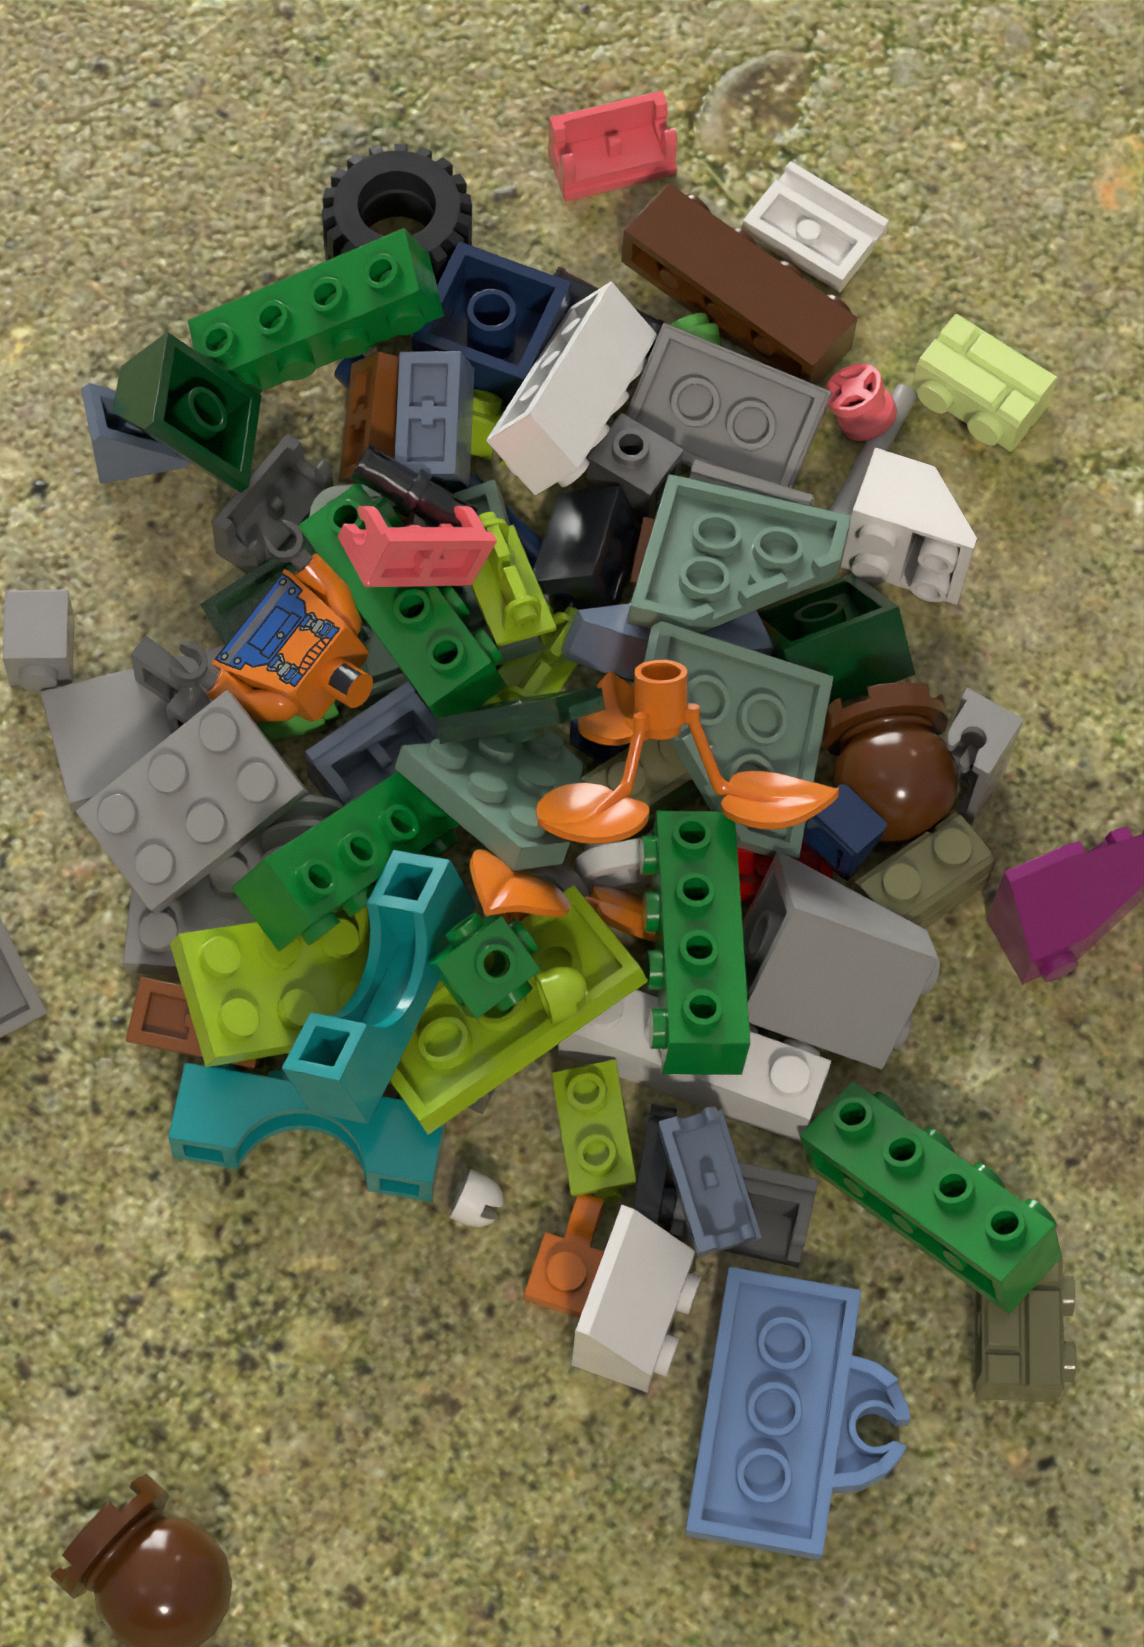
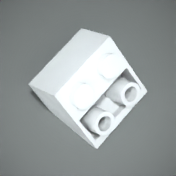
(908, 530)

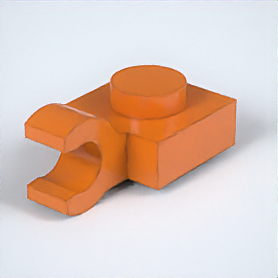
(568, 1264)

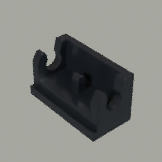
(588, 548)

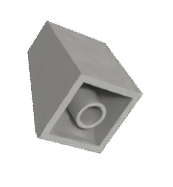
(833, 964)

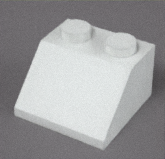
(635, 1302)

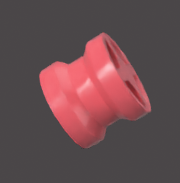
(861, 402)

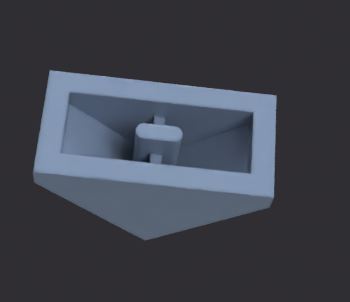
(119, 447)

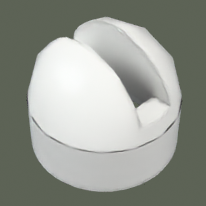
(472, 1197)

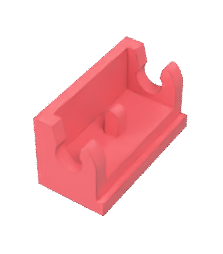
(612, 146)
(417, 553)

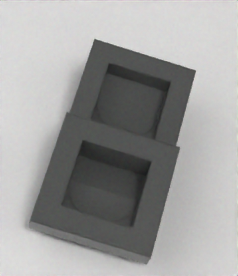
(151, 671)

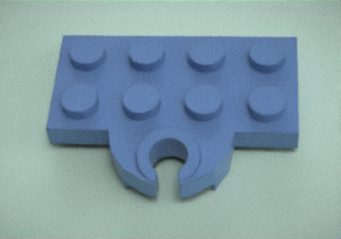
(787, 1415)

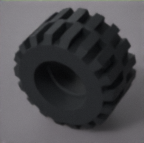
(397, 186)

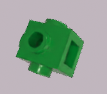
(462, 963)

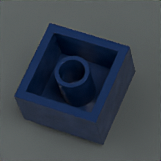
(495, 316)

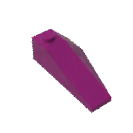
(1065, 903)

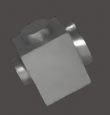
(635, 461)

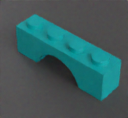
(350, 1056)
(230, 1112)

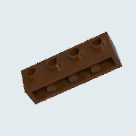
(739, 286)

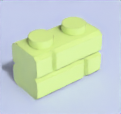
(982, 384)

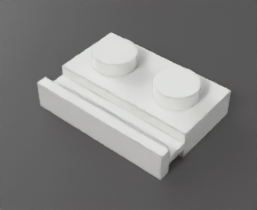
(815, 226)

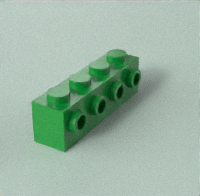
(322, 313)
(414, 623)
(341, 861)
(697, 944)
(932, 1195)

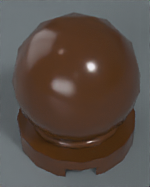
(895, 757)
(150, 1573)

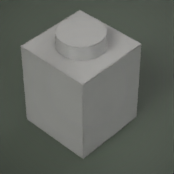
(38, 638)

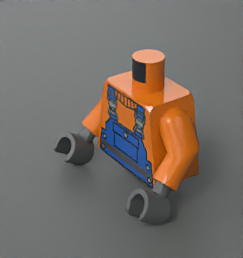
(292, 648)

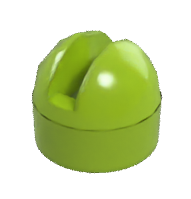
(561, 992)

